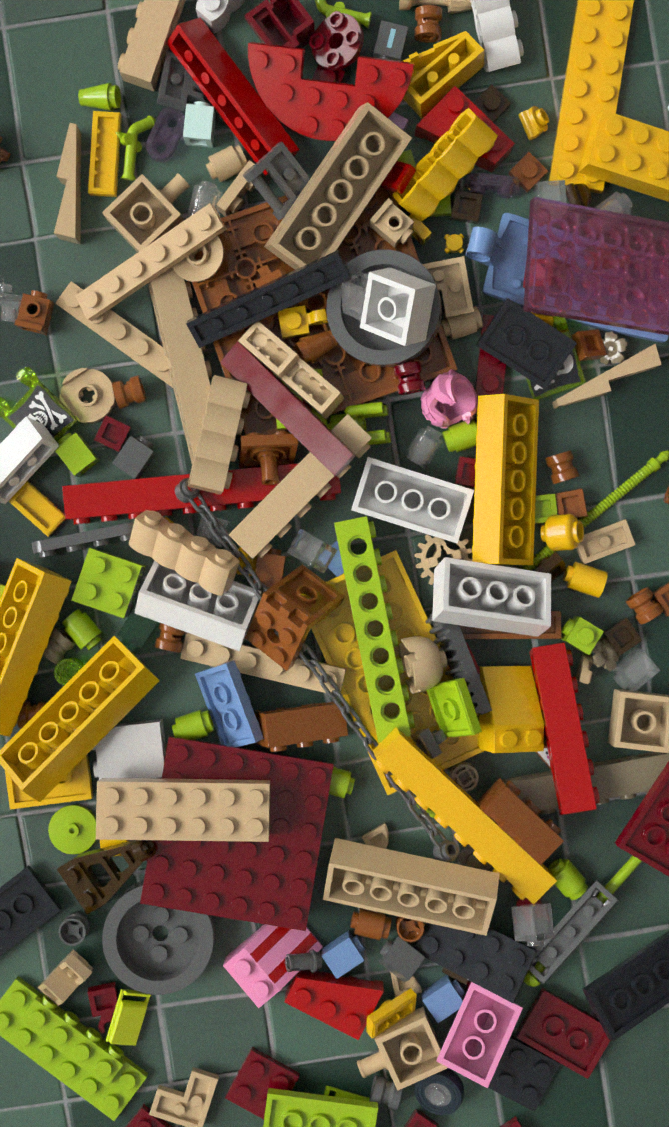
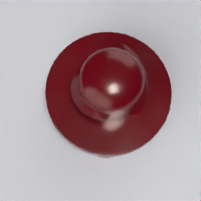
(337, 41)

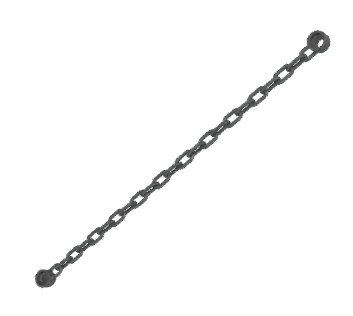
(440, 849)

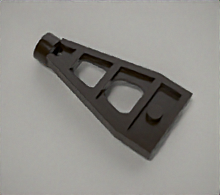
(84, 882)

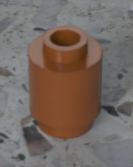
(371, 924)

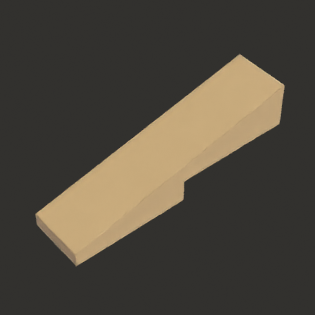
(69, 173)
(641, 362)
(291, 369)

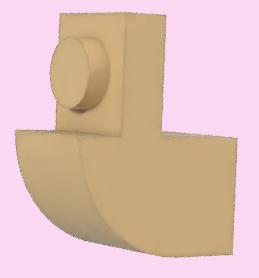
(66, 978)

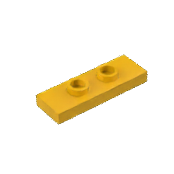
(104, 154)

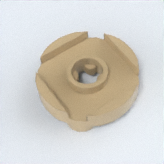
(91, 380)

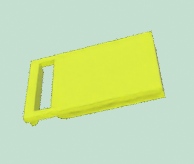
(127, 1019)

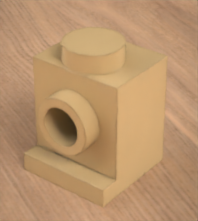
(381, 225)

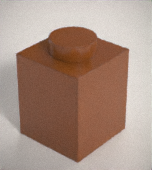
(270, 567)

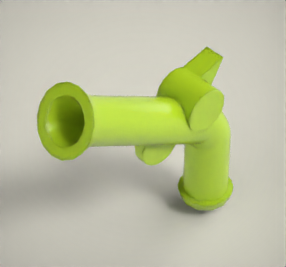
(326, 10)
(130, 139)

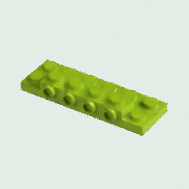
(68, 1049)

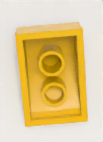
(516, 712)

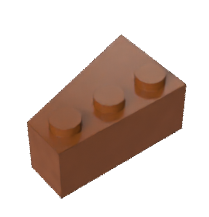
(301, 725)
(521, 820)

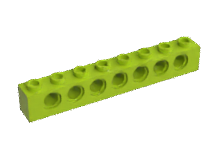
(346, 532)

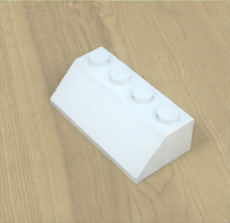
(412, 500)

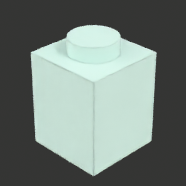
(199, 124)

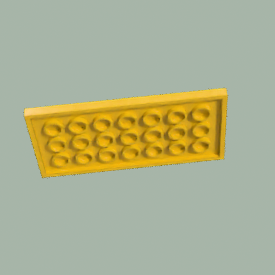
(340, 648)

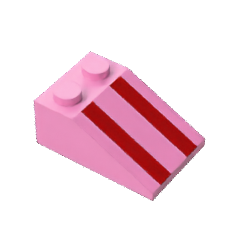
(260, 960)

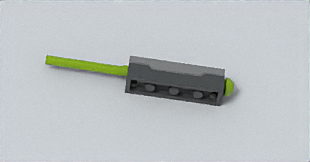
(577, 926)

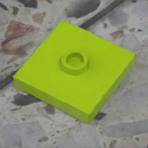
(454, 708)

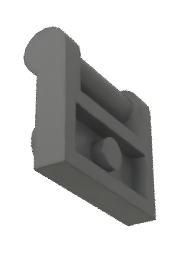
(285, 172)

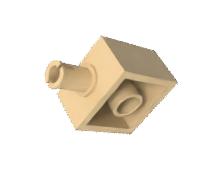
(144, 212)
(639, 721)
(406, 1050)

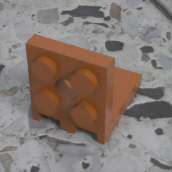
(291, 614)

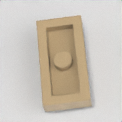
(232, 198)
(605, 541)

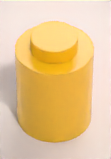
(585, 579)

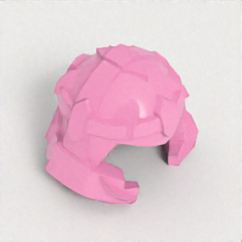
(449, 400)

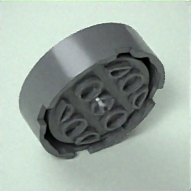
(369, 346)
(150, 962)

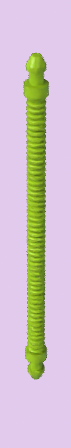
(652, 466)

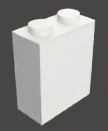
(132, 751)

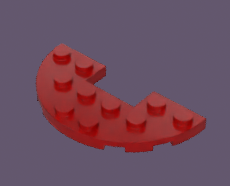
(318, 106)

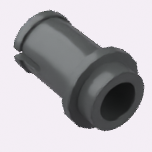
(303, 961)

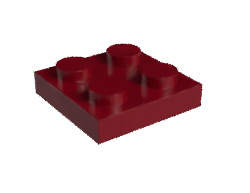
(255, 1077)

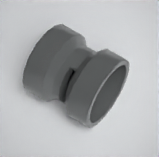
(71, 933)
(385, 1093)

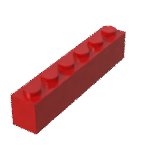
(228, 89)
(563, 729)

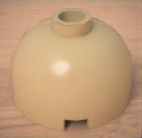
(422, 663)

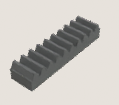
(460, 662)

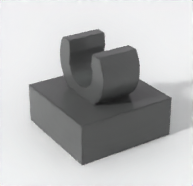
(429, 741)

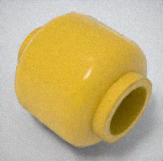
(562, 532)

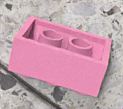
(479, 1035)

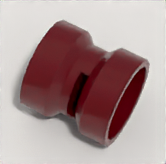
(409, 378)

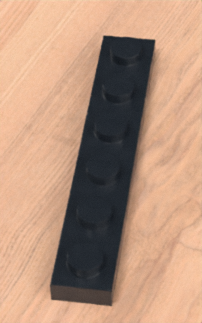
(269, 299)

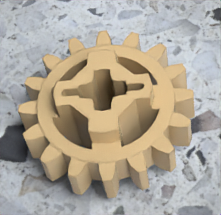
(426, 563)

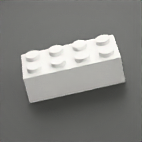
(492, 597)
(190, 608)

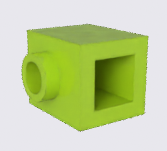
(581, 634)

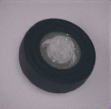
(440, 1092)

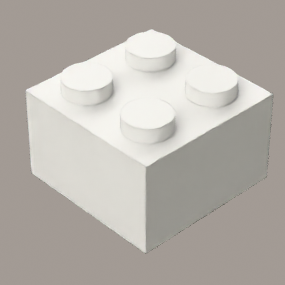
(397, 306)

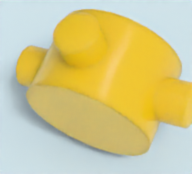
(454, 243)

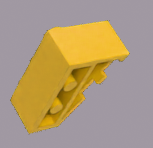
(440, 69)

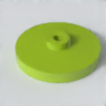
(73, 829)

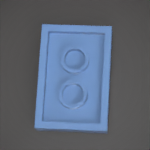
(229, 705)

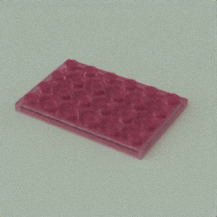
(597, 266)

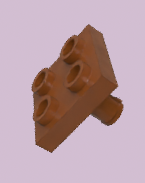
(268, 453)

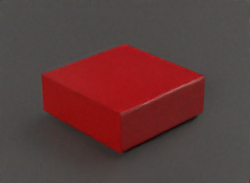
(398, 177)

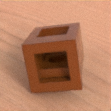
(41, 319)

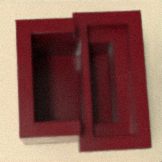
(281, 23)

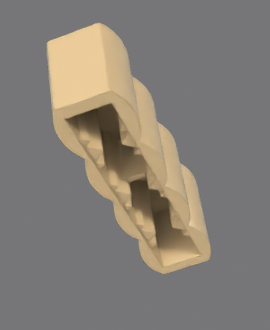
(217, 435)
(181, 551)

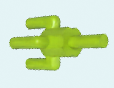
(359, 413)

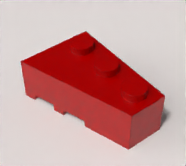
(444, 114)
(336, 1002)

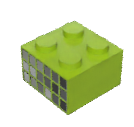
(108, 583)

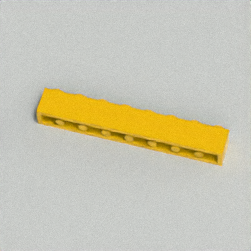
(463, 814)

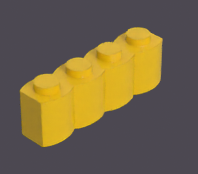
(447, 162)

